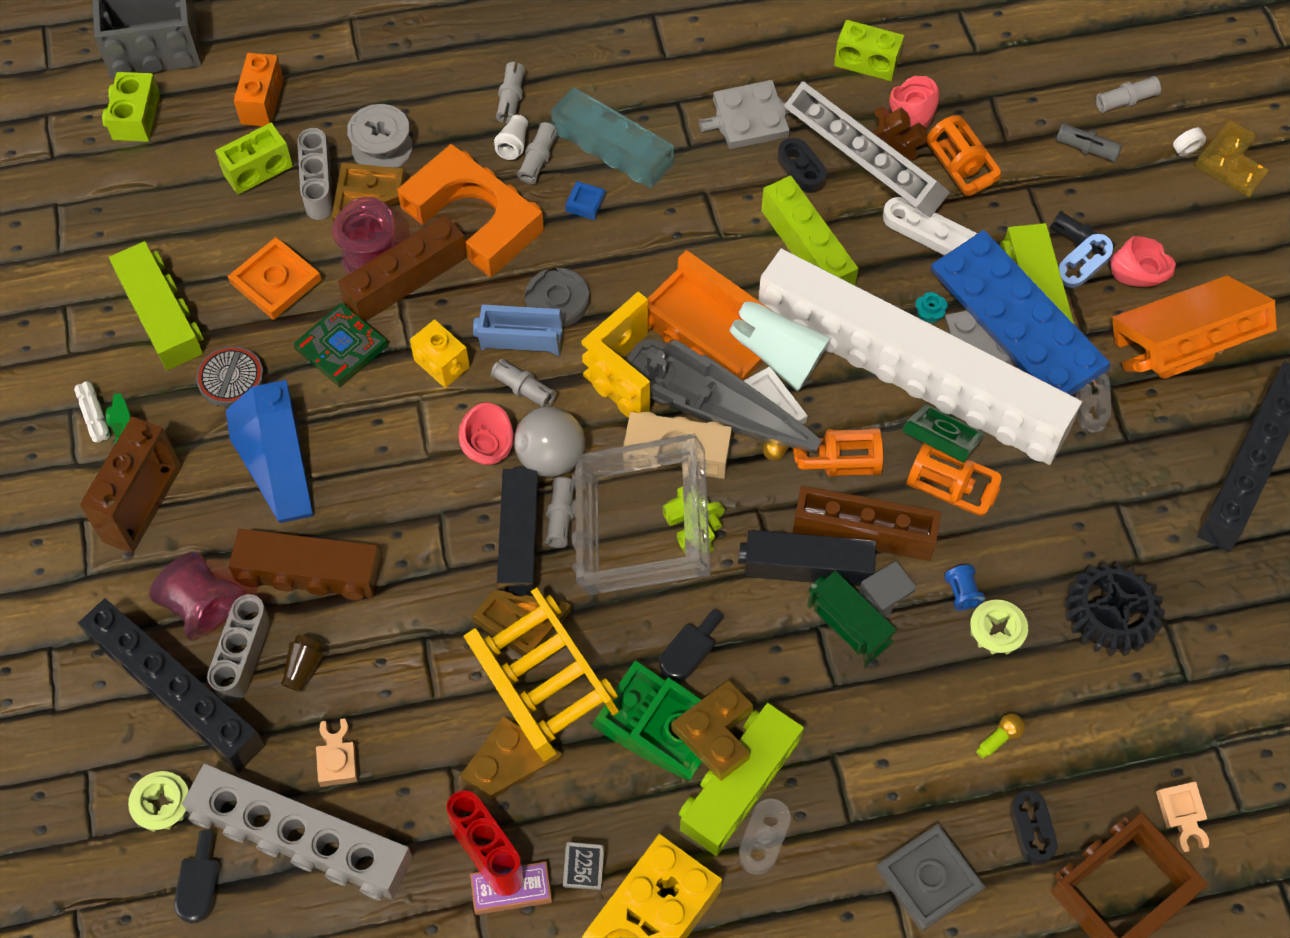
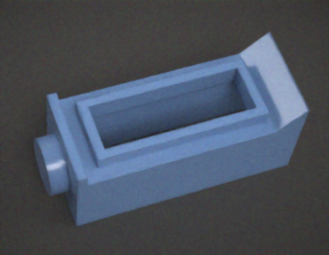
(519, 328)

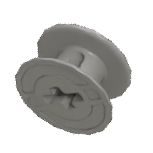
(380, 136)

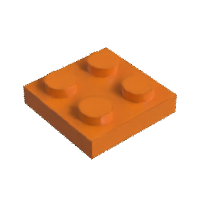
(274, 278)

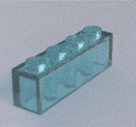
(612, 137)

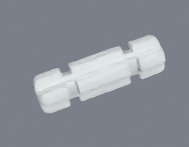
(92, 412)

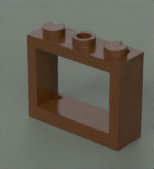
(135, 483)
(1158, 850)

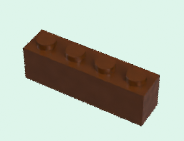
(403, 268)
(893, 526)
(305, 564)

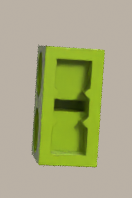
(868, 50)
(131, 106)
(254, 158)

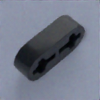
(1041, 825)

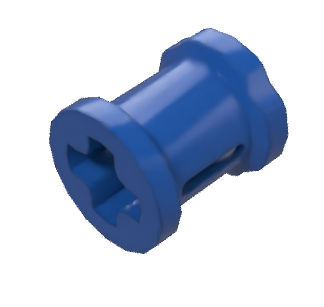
(964, 587)

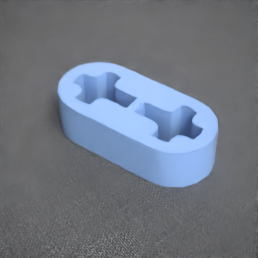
(1080, 255)

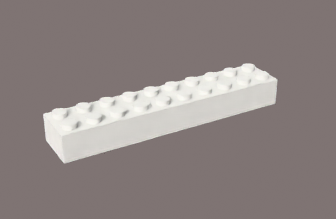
(921, 358)

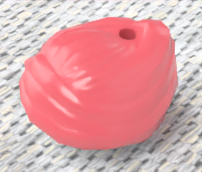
(918, 97)
(1142, 263)
(486, 434)

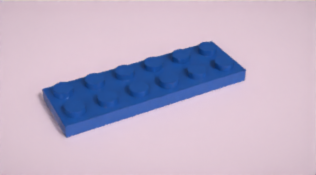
(1019, 315)

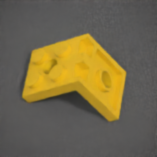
(605, 354)

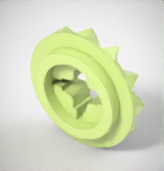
(997, 612)
(150, 789)

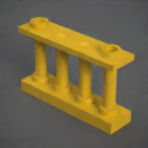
(524, 704)

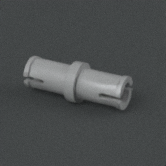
(510, 92)
(1128, 94)
(537, 153)
(523, 383)
(560, 512)

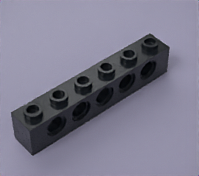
(1251, 466)
(172, 685)

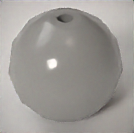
(549, 441)

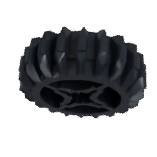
(1108, 617)

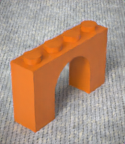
(457, 176)

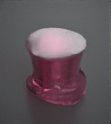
(363, 232)
(194, 594)

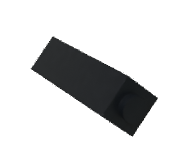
(518, 531)
(806, 557)

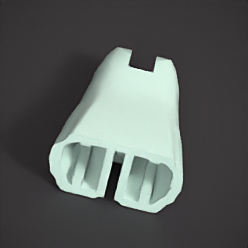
(781, 343)

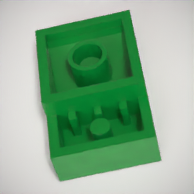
(645, 720)

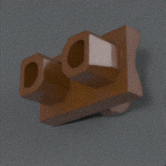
(896, 132)

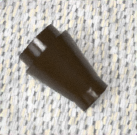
(301, 661)

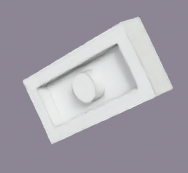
(772, 387)

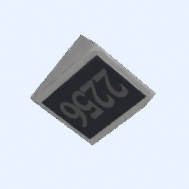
(583, 866)

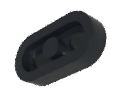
(804, 167)

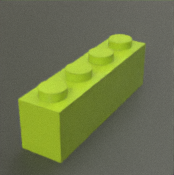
(805, 230)
(1033, 252)
(156, 306)
(726, 803)

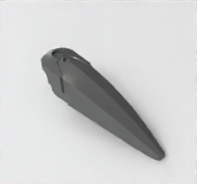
(715, 395)

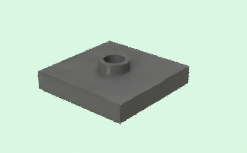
(930, 877)

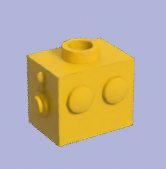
(439, 353)

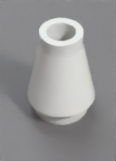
(511, 139)

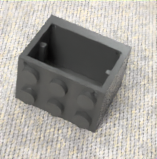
(146, 35)

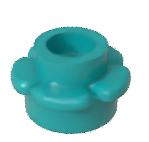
(928, 313)

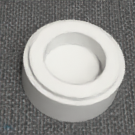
(1189, 141)

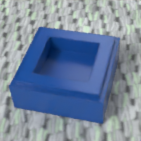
(585, 200)

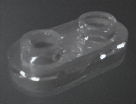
(763, 837)

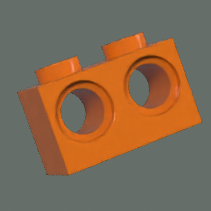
(258, 89)

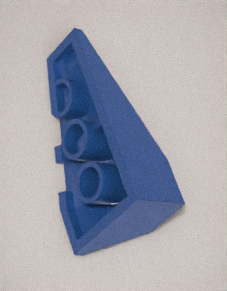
(269, 443)

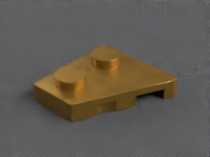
(367, 181)
(504, 609)
(504, 761)

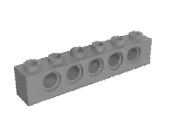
(867, 149)
(215, 788)

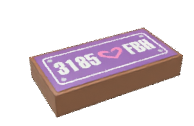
(533, 891)

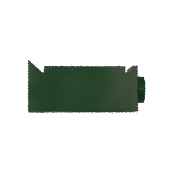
(851, 616)

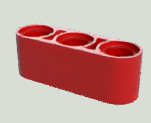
(490, 857)

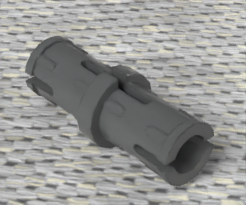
(1089, 142)

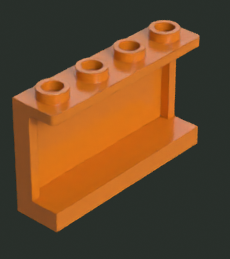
(698, 310)
(1196, 322)

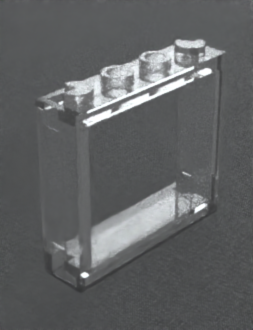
(633, 458)

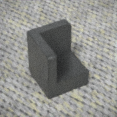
(887, 588)

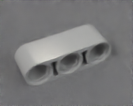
(315, 173)
(242, 664)

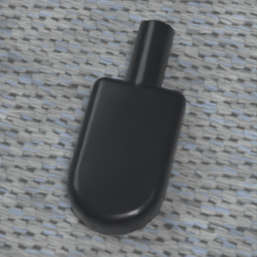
(689, 648)
(197, 882)

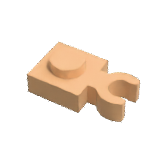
(337, 759)
(1183, 808)

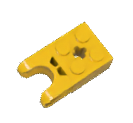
(637, 906)

